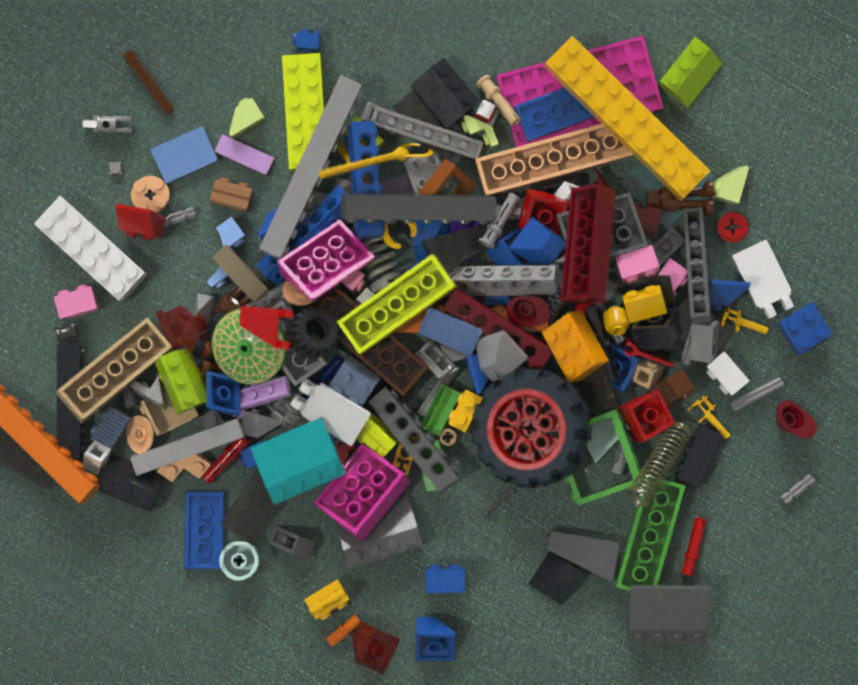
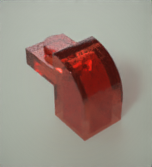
(194, 327)

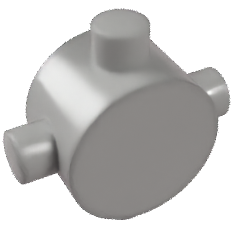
(115, 168)

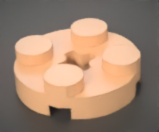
(157, 186)

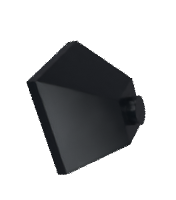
(555, 578)

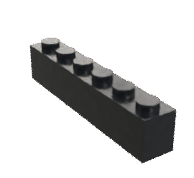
(69, 428)

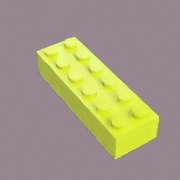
(302, 102)
(397, 304)

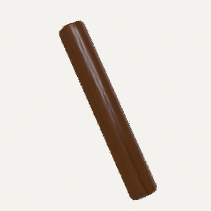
(148, 82)

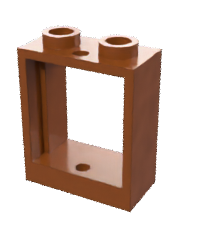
(441, 177)

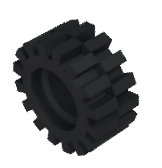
(558, 308)

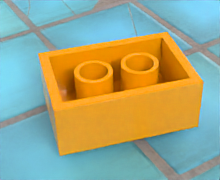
(575, 346)

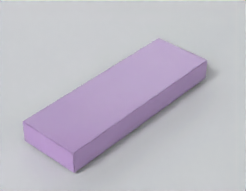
(244, 154)
(264, 393)

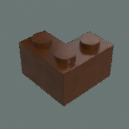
(674, 387)

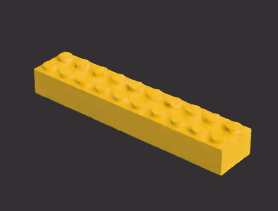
(626, 118)

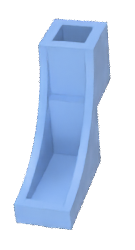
(233, 237)

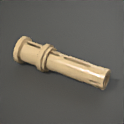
(494, 94)

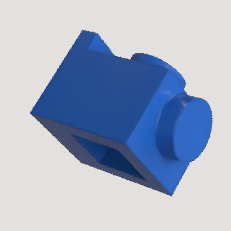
(307, 41)

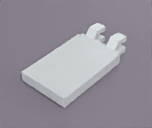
(767, 280)
(339, 414)

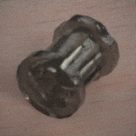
(66, 332)

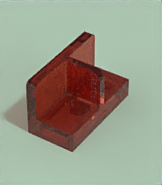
(170, 328)

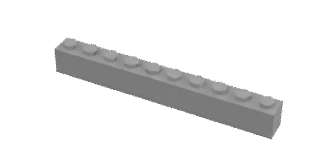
(307, 173)

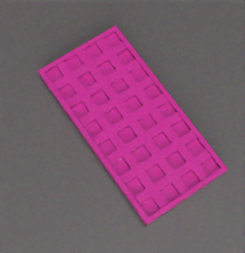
(624, 60)

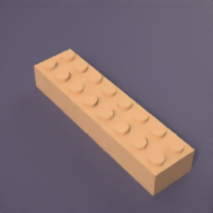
(549, 159)

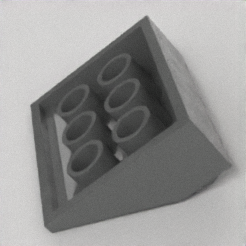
(626, 227)
(391, 535)
(667, 614)

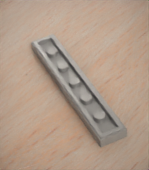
(426, 133)
(187, 447)

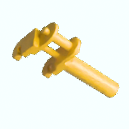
(739, 321)
(710, 417)

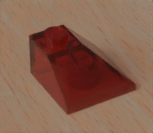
(373, 647)

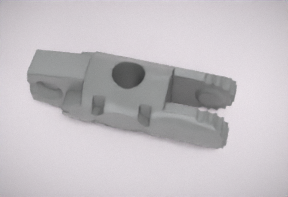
(98, 124)

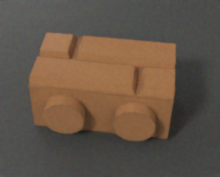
(231, 195)

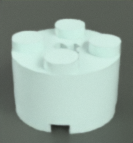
(246, 569)

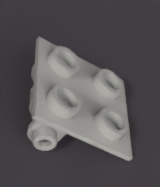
(421, 169)

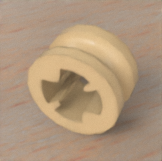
(452, 441)

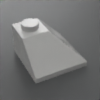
(499, 355)

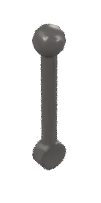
(486, 512)

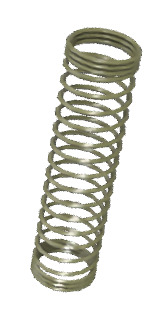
(642, 491)

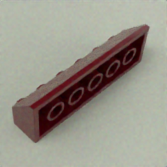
(588, 244)

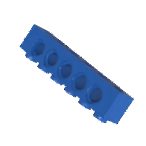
(367, 131)
(319, 219)

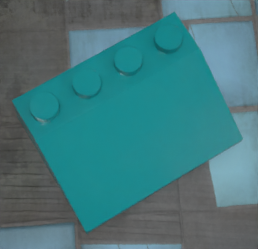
(298, 460)

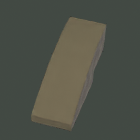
(240, 273)

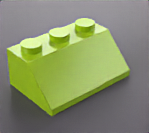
(690, 72)
(182, 380)

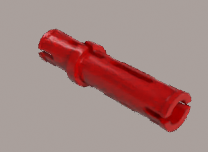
(231, 452)
(691, 555)

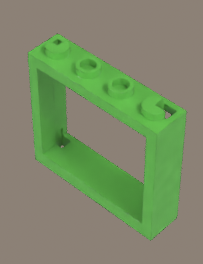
(628, 452)

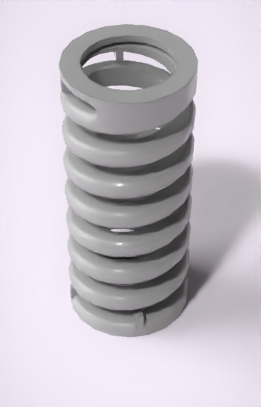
(381, 280)

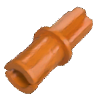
(343, 630)

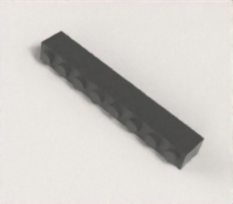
(417, 207)

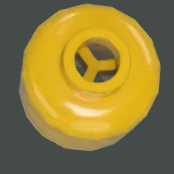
(616, 320)

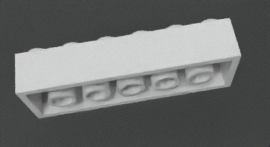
(90, 249)

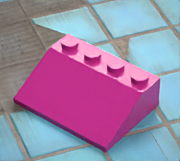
(324, 261)
(363, 493)

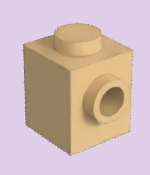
(648, 373)

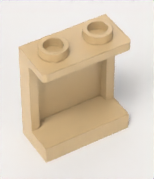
(168, 420)

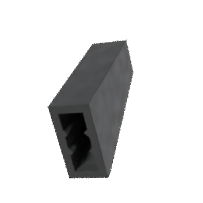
(590, 553)

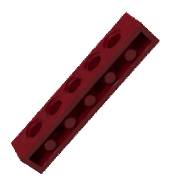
(459, 298)

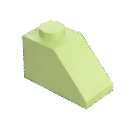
(245, 117)
(730, 186)

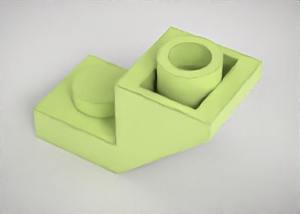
(476, 127)

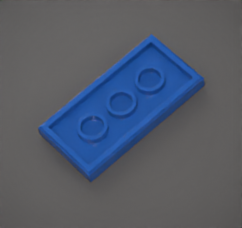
(550, 114)
(203, 530)

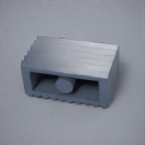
(110, 427)

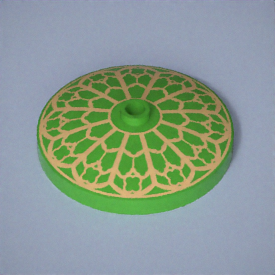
(242, 364)

